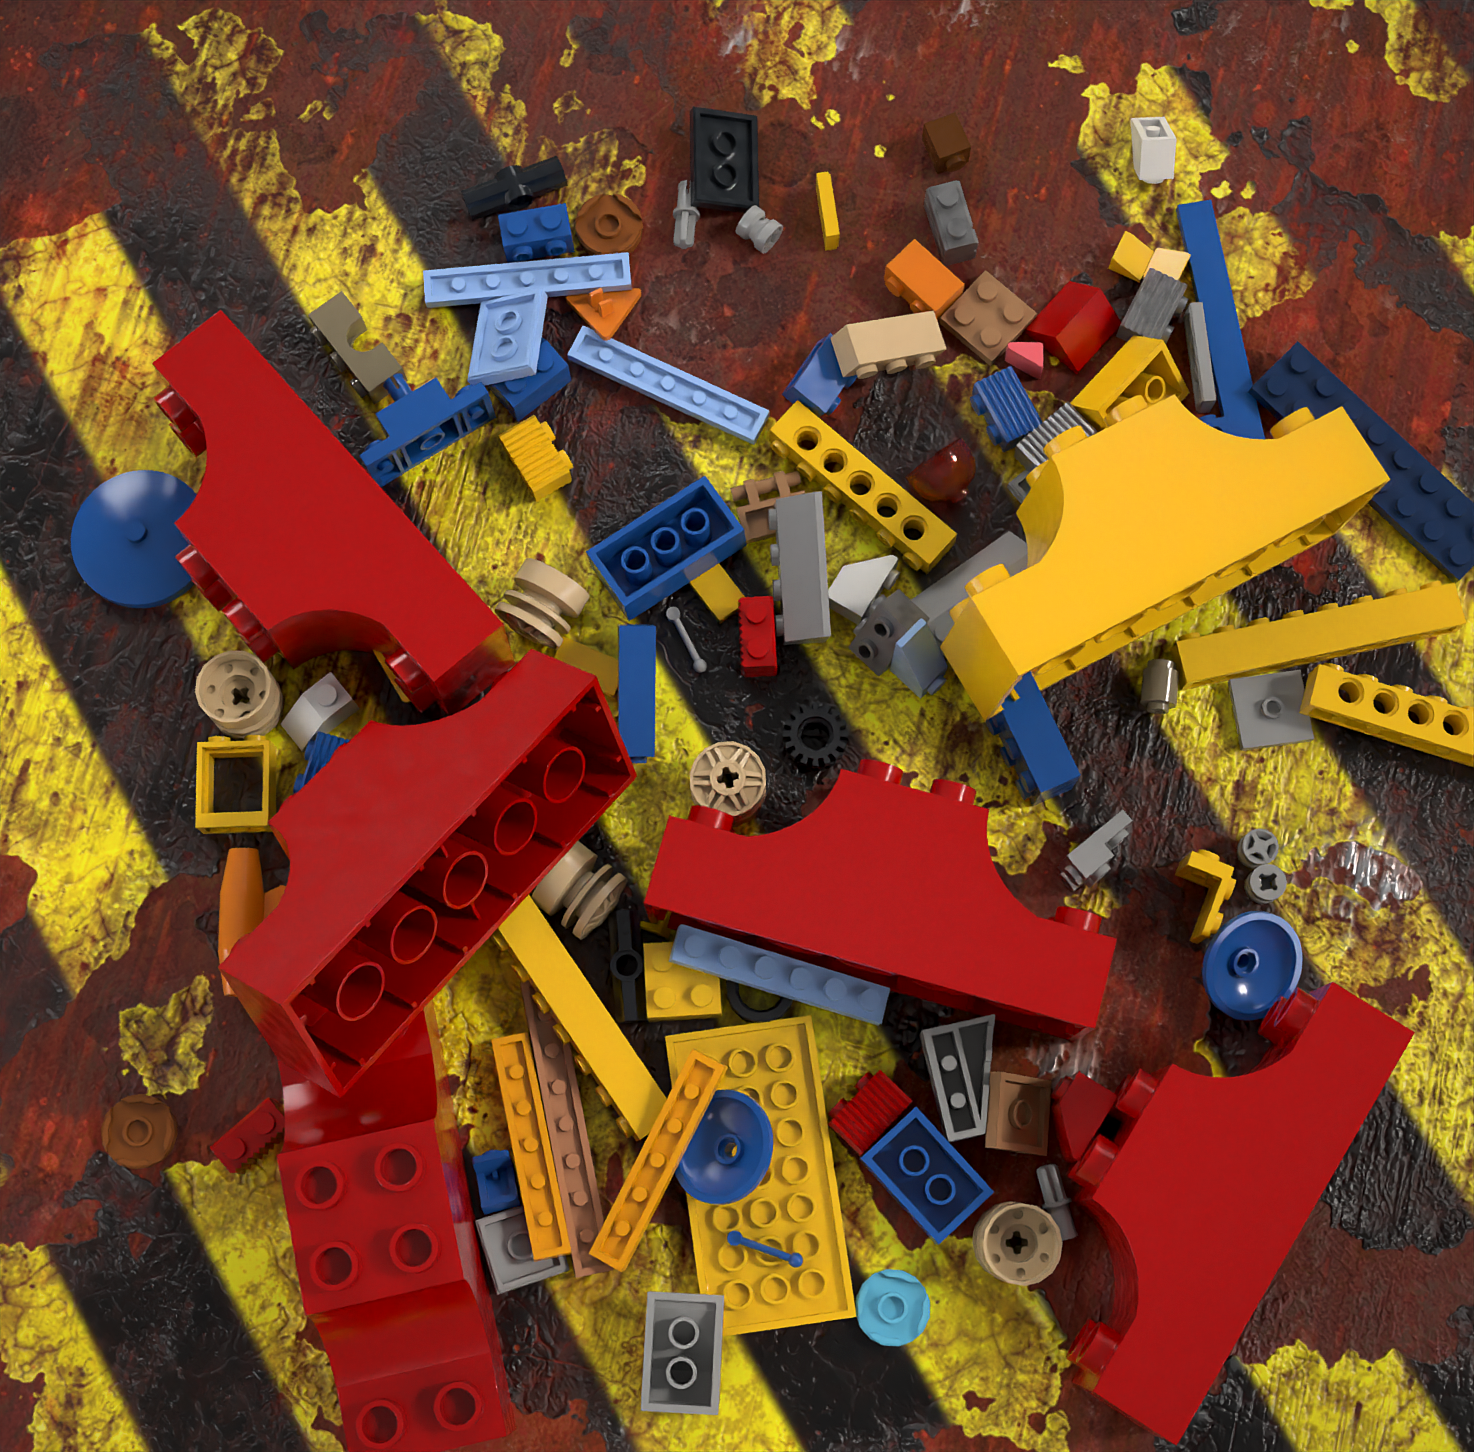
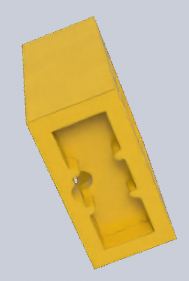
(234, 822)

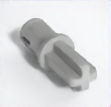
(685, 218)
(1056, 1200)

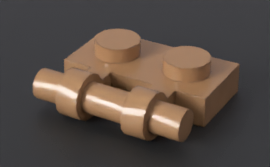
(755, 515)

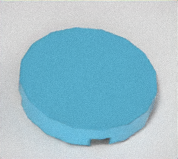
(892, 1307)

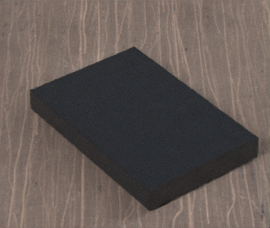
(723, 160)

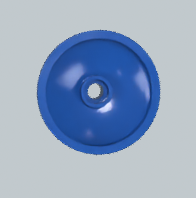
(1267, 965)
(708, 1166)

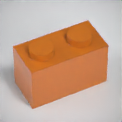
(922, 280)

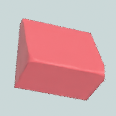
(1026, 357)

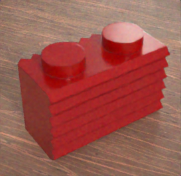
(757, 636)
(868, 1112)
(251, 1137)

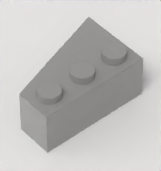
(959, 1074)

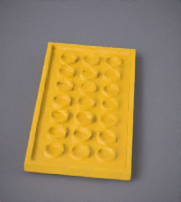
(795, 1201)

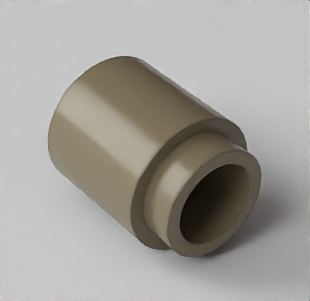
(1159, 686)

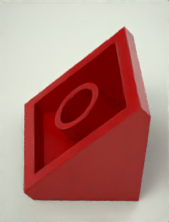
(1075, 324)

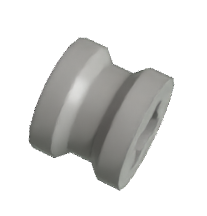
(1263, 844)
(1260, 889)

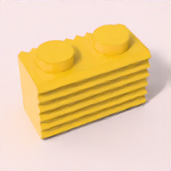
(536, 458)

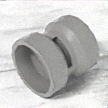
(760, 230)

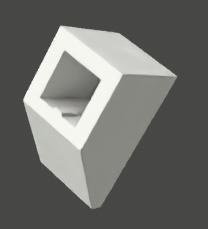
(861, 585)

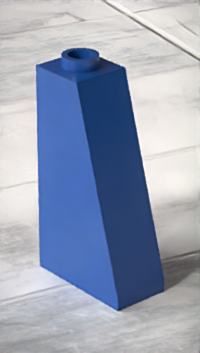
(637, 689)

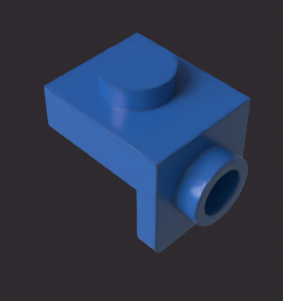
(496, 1181)

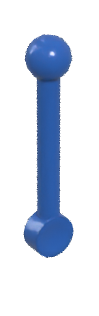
(794, 1259)

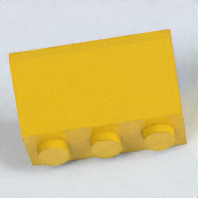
(1136, 369)

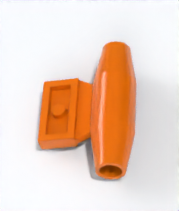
(242, 901)

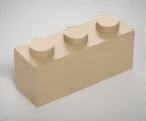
(888, 344)

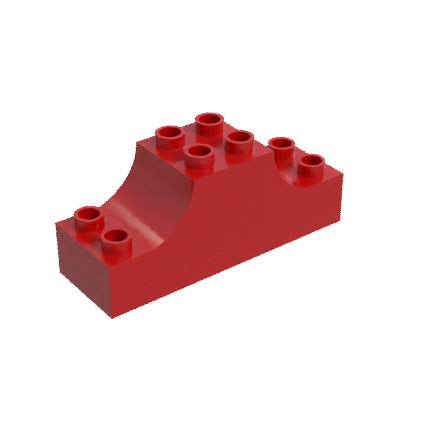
(306, 540)
(417, 857)
(891, 894)
(1212, 1191)
(394, 1252)

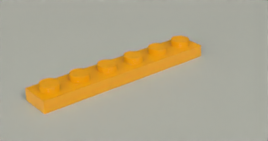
(531, 1147)
(658, 1160)

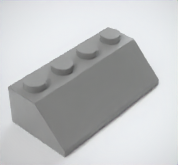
(801, 569)
(949, 590)

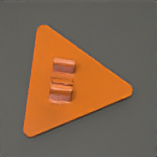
(604, 310)

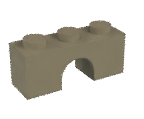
(338, 326)

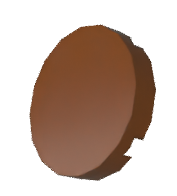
(608, 225)
(139, 1131)

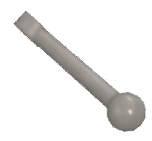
(673, 615)

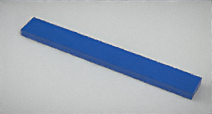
(1225, 340)

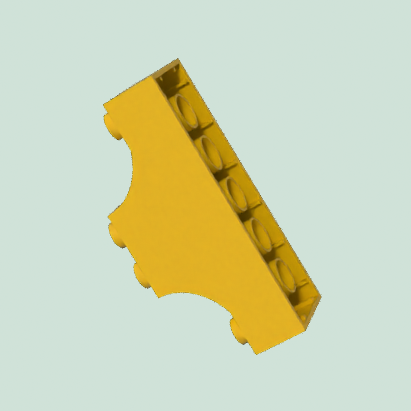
(1146, 530)

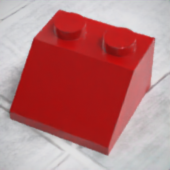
(1078, 1113)

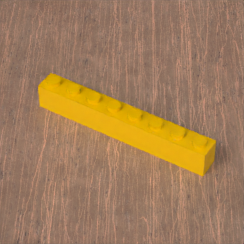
(1317, 635)
(581, 1019)

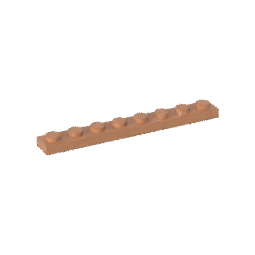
(566, 1136)

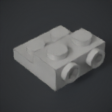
(1090, 859)

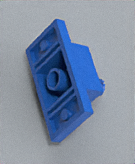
(423, 425)

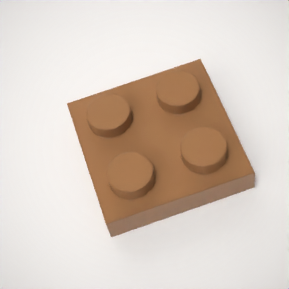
(987, 318)
(1018, 1114)

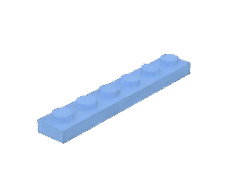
(555, 276)
(669, 385)
(779, 974)

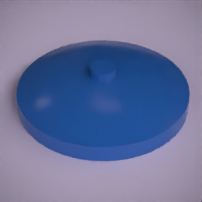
(129, 541)

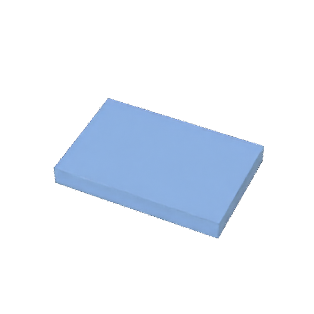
(508, 338)

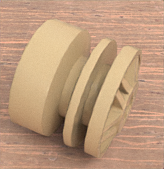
(544, 599)
(234, 677)
(741, 763)
(579, 890)
(1032, 1259)

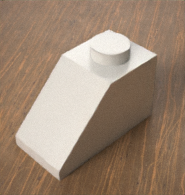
(1153, 149)
(318, 710)

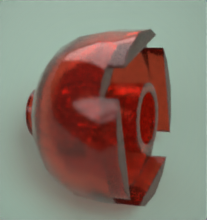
(944, 474)

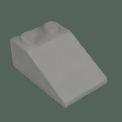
(682, 1353)

